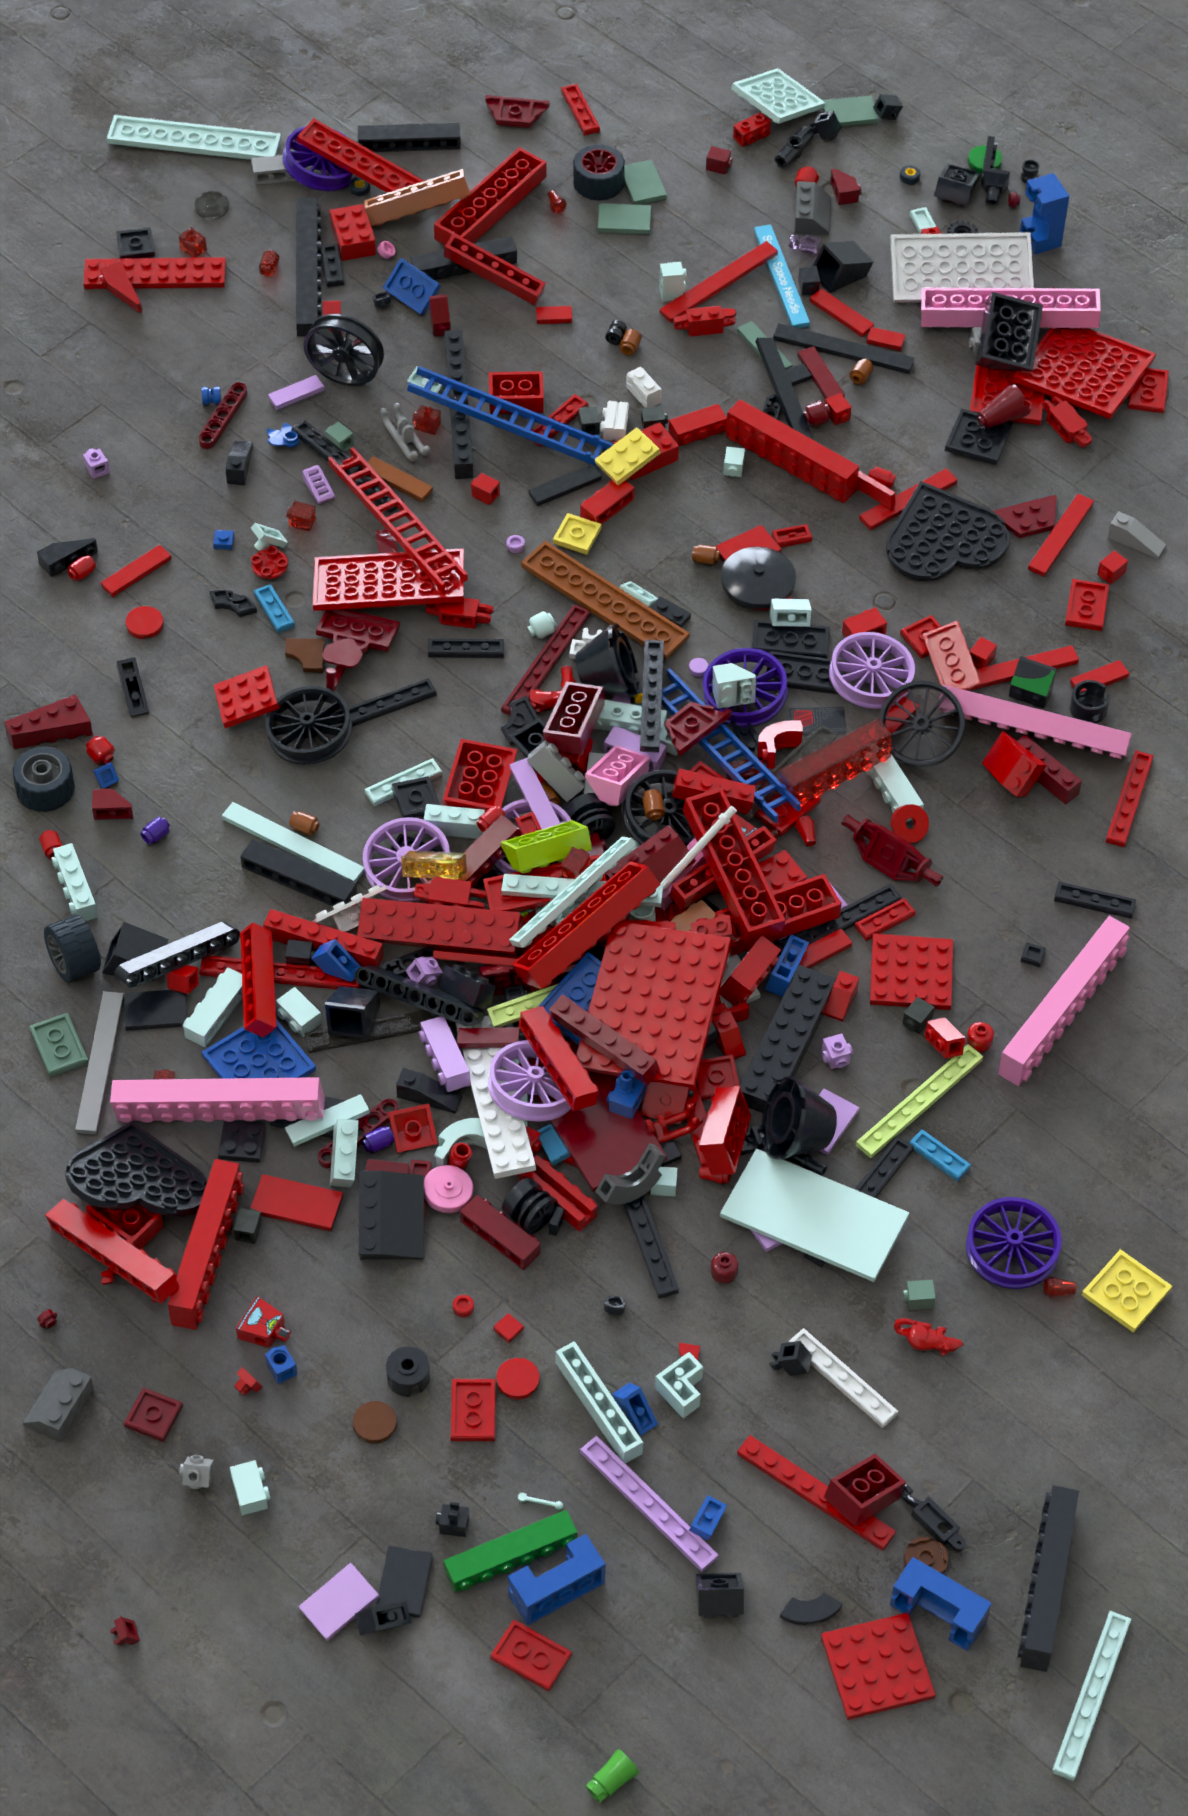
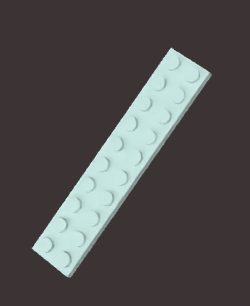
(192, 138)

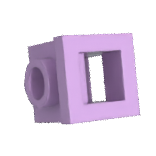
(93, 459)

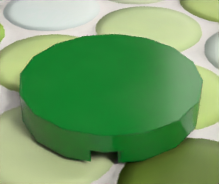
(977, 155)

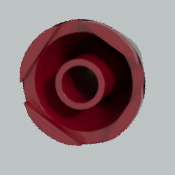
(1004, 407)

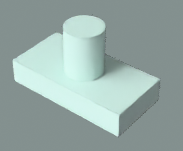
(267, 536)

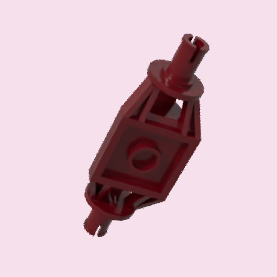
(890, 852)

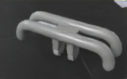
(404, 434)

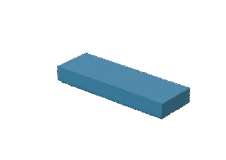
(274, 608)
(940, 1155)

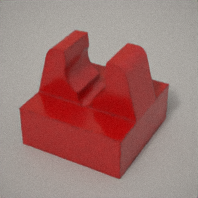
(246, 1382)

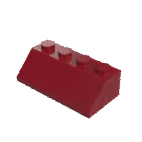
(659, 853)

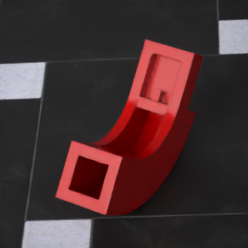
(778, 736)

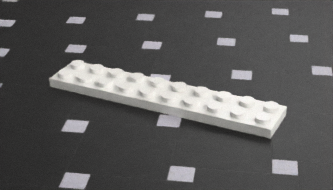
(503, 1133)

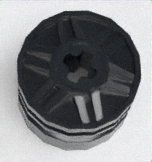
(592, 813)
(529, 1205)

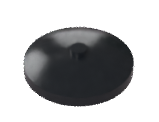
(757, 576)

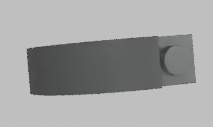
(636, 1182)

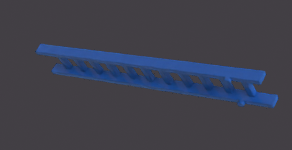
(515, 409)
(742, 750)

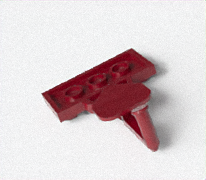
(352, 636)

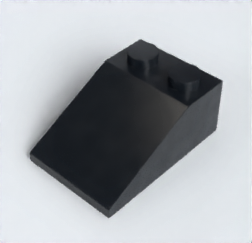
(956, 184)

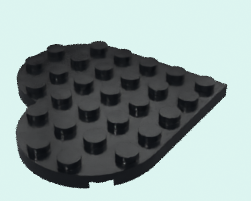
(943, 532)
(133, 1170)

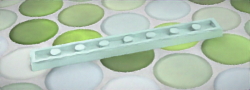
(292, 842)
(1091, 1696)

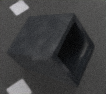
(841, 264)
(128, 944)
(352, 1012)

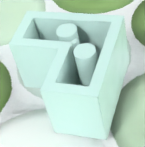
(677, 1384)

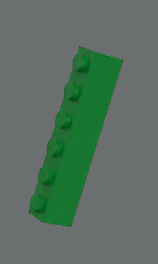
(510, 1551)

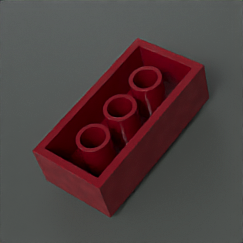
(574, 717)

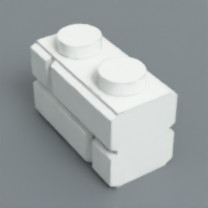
(643, 387)
(615, 420)

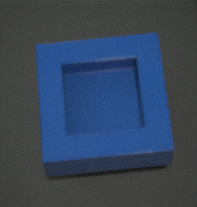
(223, 539)
(106, 775)

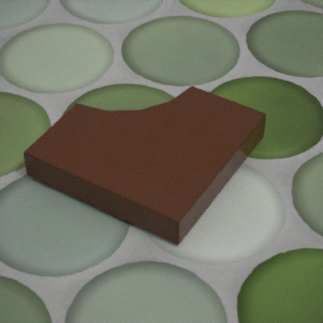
(306, 652)

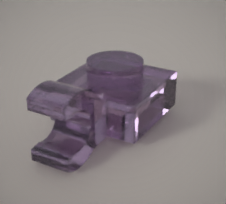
(807, 243)

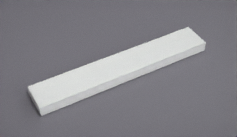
(846, 1380)

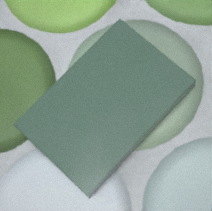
(852, 110)
(643, 183)
(624, 218)
(58, 1044)

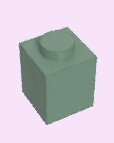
(340, 436)
(919, 1295)

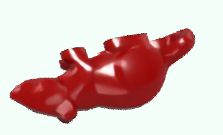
(924, 1338)

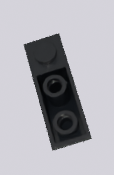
(59, 555)

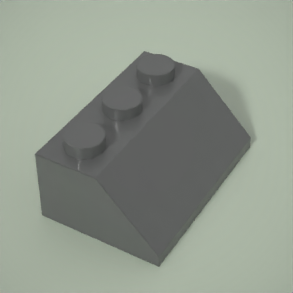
(812, 209)
(60, 1403)

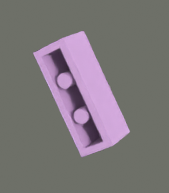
(631, 741)

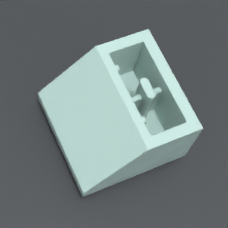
(733, 685)

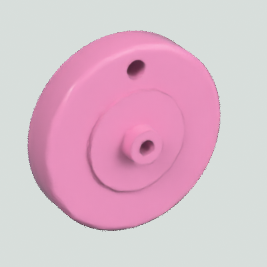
(448, 1189)

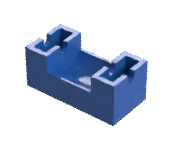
(1048, 214)
(559, 1586)
(943, 1598)

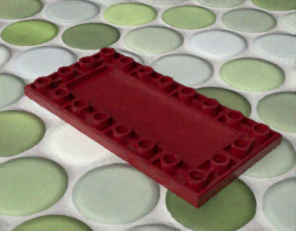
(598, 1138)

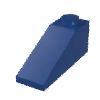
(786, 965)

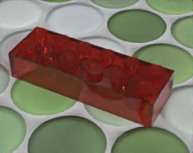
(837, 762)

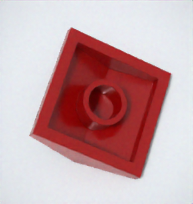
(412, 1128)

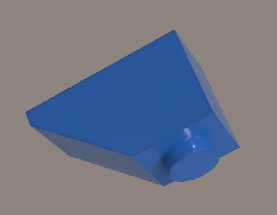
(335, 960)
(635, 1408)

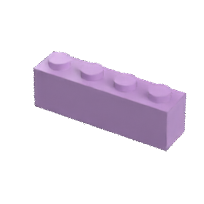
(444, 1054)

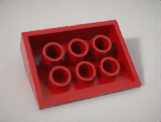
(479, 775)

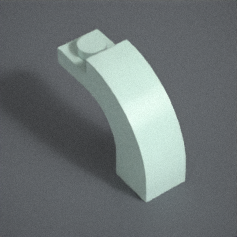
(462, 1131)

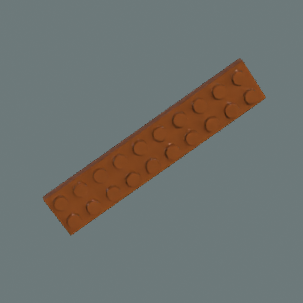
(603, 598)

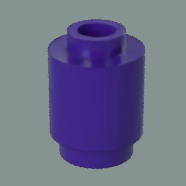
(155, 830)
(378, 1139)

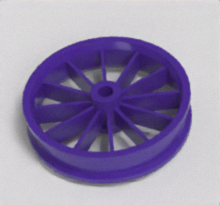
(310, 158)
(763, 659)
(1013, 1242)

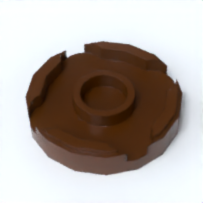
(374, 1422)
(927, 1551)

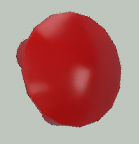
(269, 563)

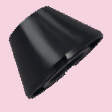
(609, 663)
(796, 1120)

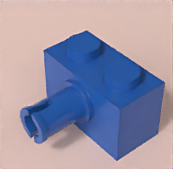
(626, 1095)

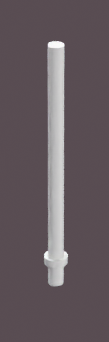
(723, 819)

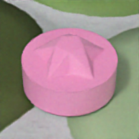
(386, 249)

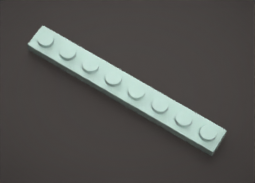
(550, 887)
(568, 896)

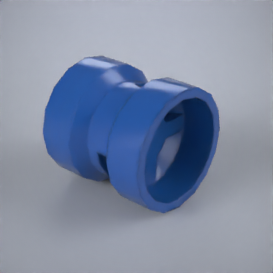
(207, 395)

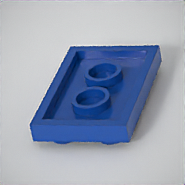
(411, 286)

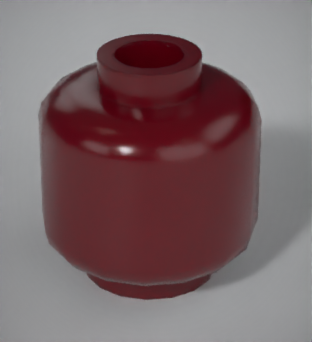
(817, 413)
(724, 1267)

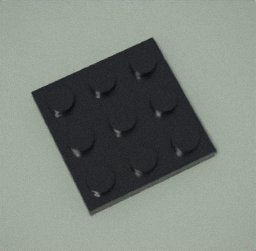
(977, 442)

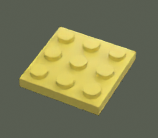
(1126, 1290)

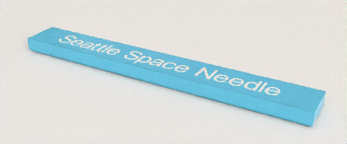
(783, 280)

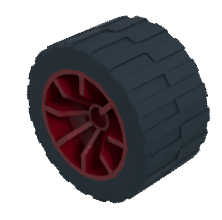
(598, 172)

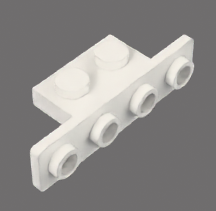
(348, 915)

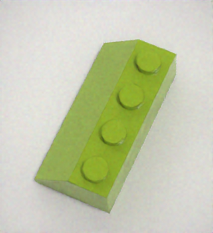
(546, 845)

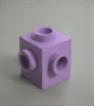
(424, 971)
(836, 1051)

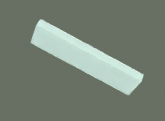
(382, 791)
(307, 1130)

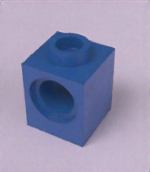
(283, 1371)

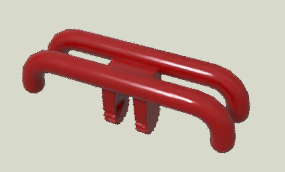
(660, 1128)

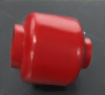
(807, 174)
(100, 750)
(980, 1036)

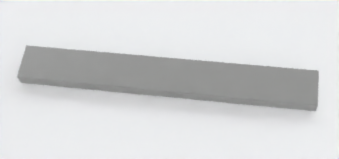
(99, 1063)

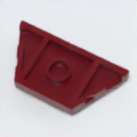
(515, 111)
(1029, 517)
(693, 724)

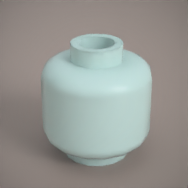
(542, 625)

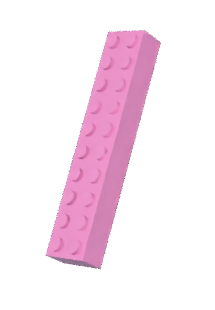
(966, 306)
(1040, 722)
(1064, 1001)
(217, 1099)

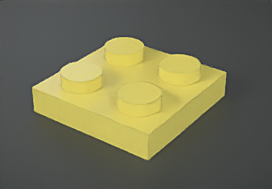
(577, 533)

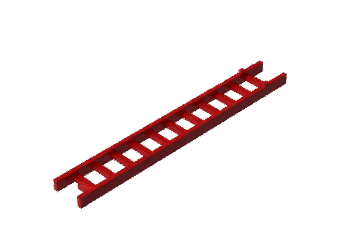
(404, 511)

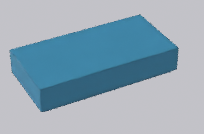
(553, 1145)

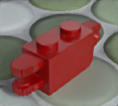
(705, 320)
(1067, 422)
(461, 614)
(450, 893)

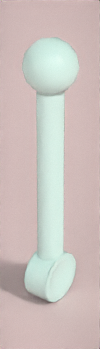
(522, 1497)

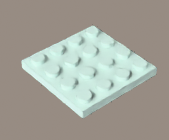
(777, 95)

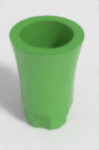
(612, 1776)

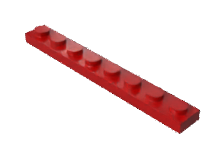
(810, 1489)

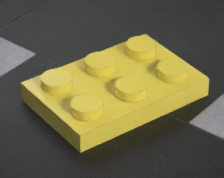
(627, 456)

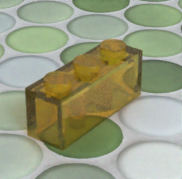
(433, 864)

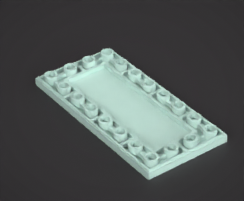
(815, 1215)

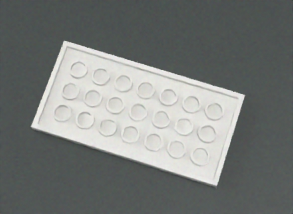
(959, 262)

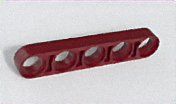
(223, 422)
(376, 1112)

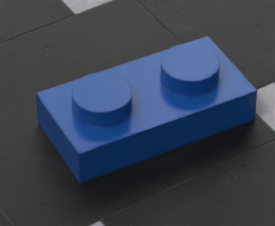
(707, 1517)

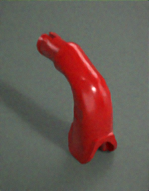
(547, 700)

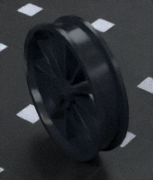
(344, 349)
(923, 724)
(309, 725)
(673, 811)

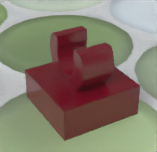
(126, 1631)

